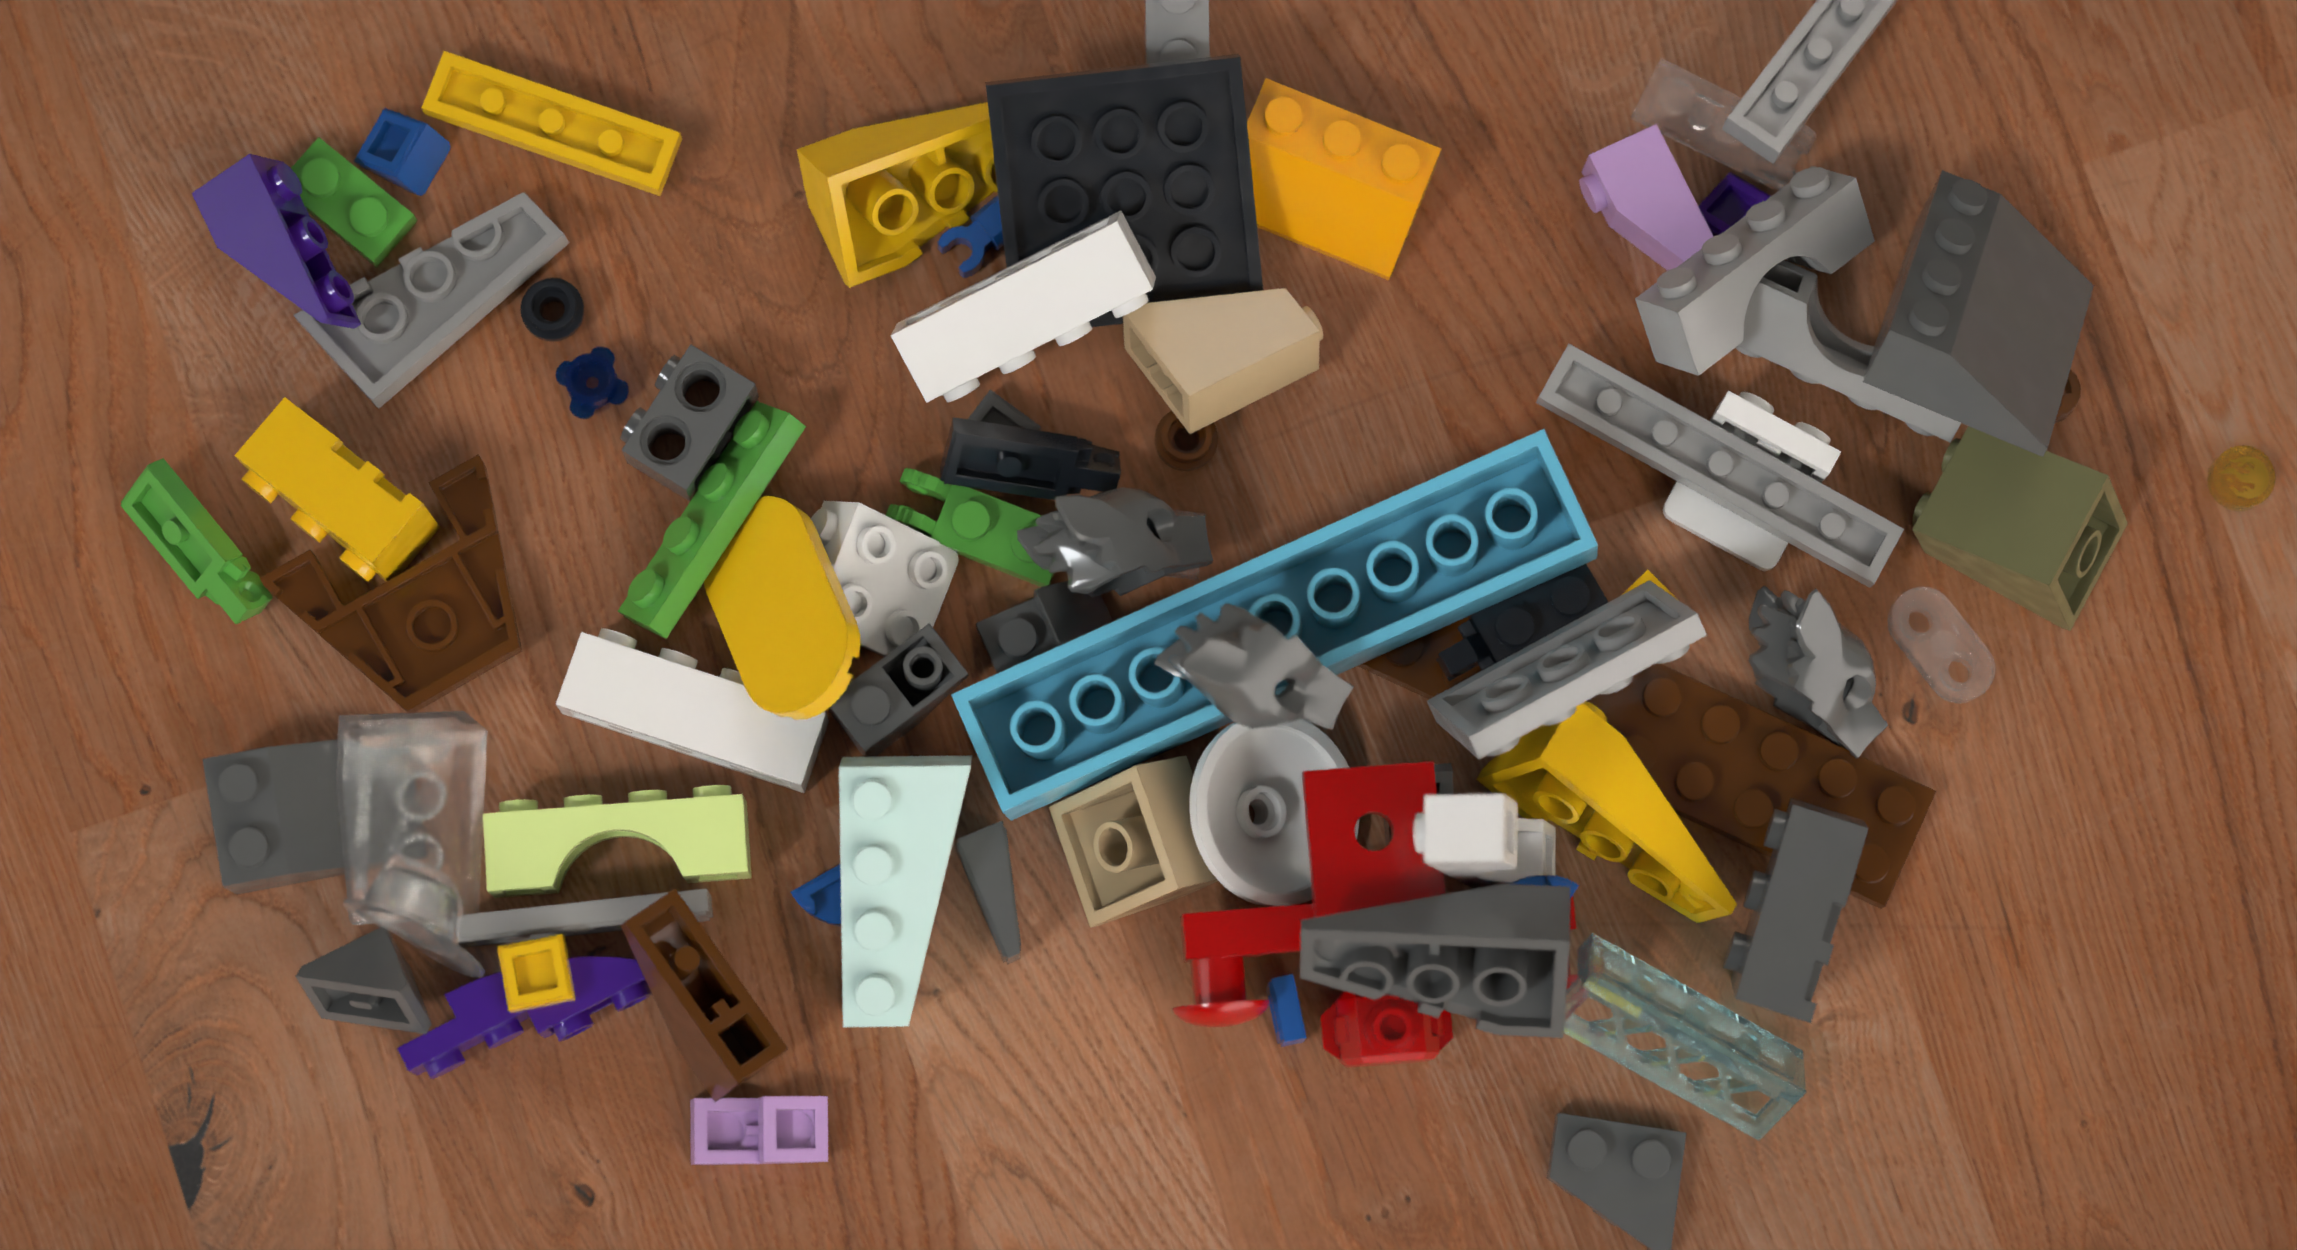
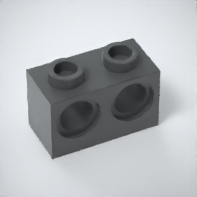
(705, 428)

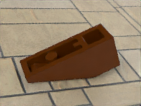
(701, 997)

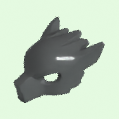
(1116, 541)
(1242, 661)
(1815, 668)

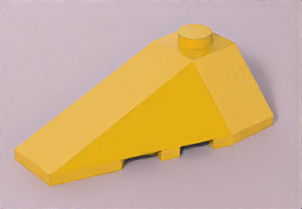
(897, 186)
(1601, 792)

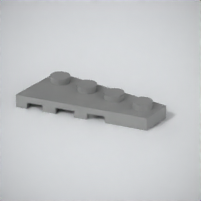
(436, 296)

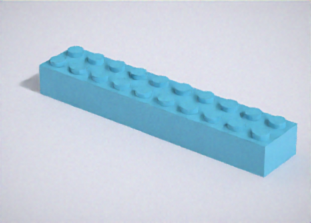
(1339, 590)

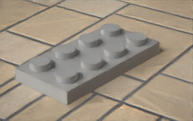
(1566, 669)

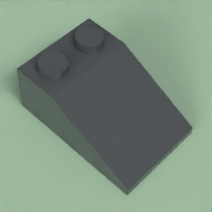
(276, 815)

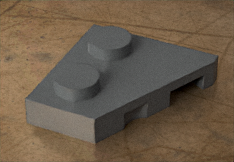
(1621, 1173)

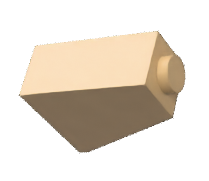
(1222, 350)

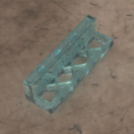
(1694, 1024)

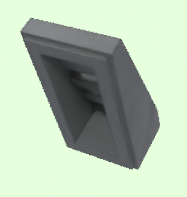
(989, 871)

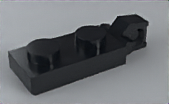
(1025, 461)
(1521, 621)

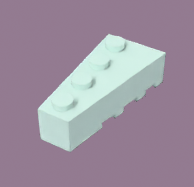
(894, 860)

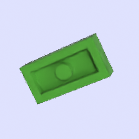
(351, 203)

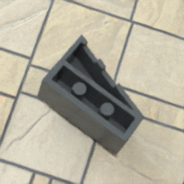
(1795, 908)

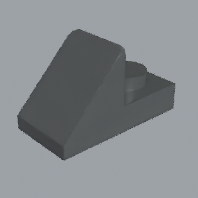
(1040, 624)

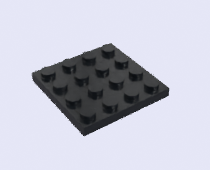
(1139, 140)

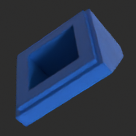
(403, 151)

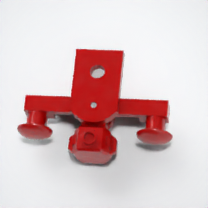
(1342, 880)

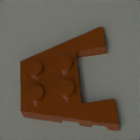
(431, 622)

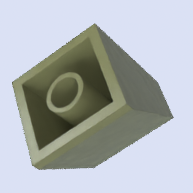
(2021, 523)

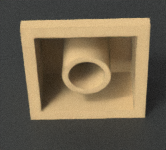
(1132, 840)

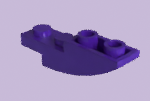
(484, 1013)

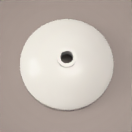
(1262, 768)

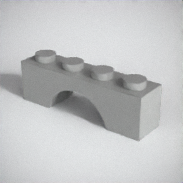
(1701, 305)
(1792, 331)

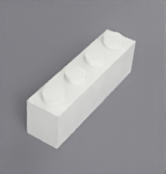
(1024, 308)
(686, 710)

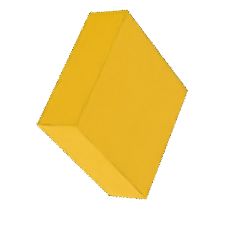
(536, 973)

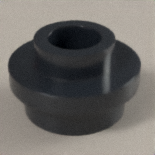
(549, 291)

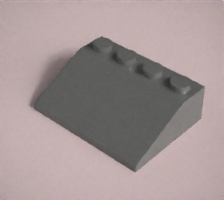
(1981, 317)

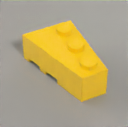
(335, 493)

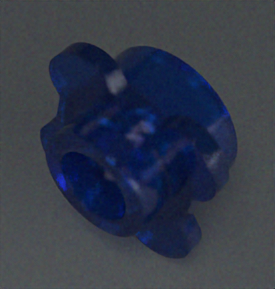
(592, 365)

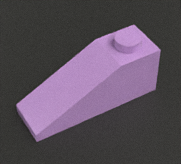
(1645, 197)

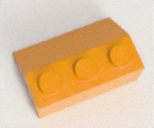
(1335, 178)

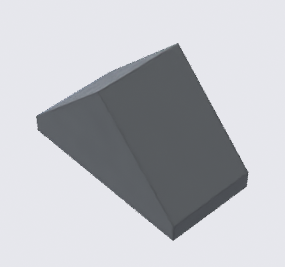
(366, 985)

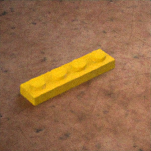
(552, 123)

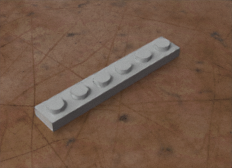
(1720, 466)

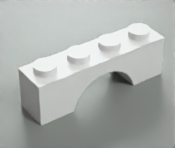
(1483, 840)

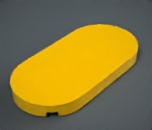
(784, 612)

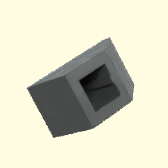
(898, 692)

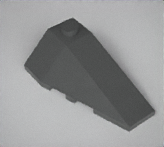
(1466, 952)

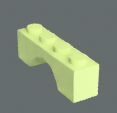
(535, 847)

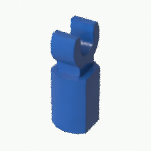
(978, 236)

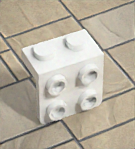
(1798, 446)
(886, 572)

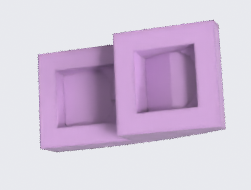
(759, 1130)

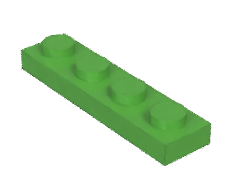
(711, 518)

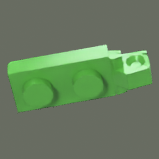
(194, 542)

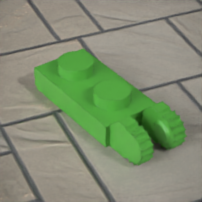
(973, 526)

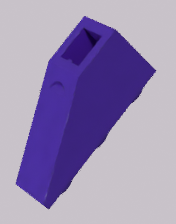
(266, 228)

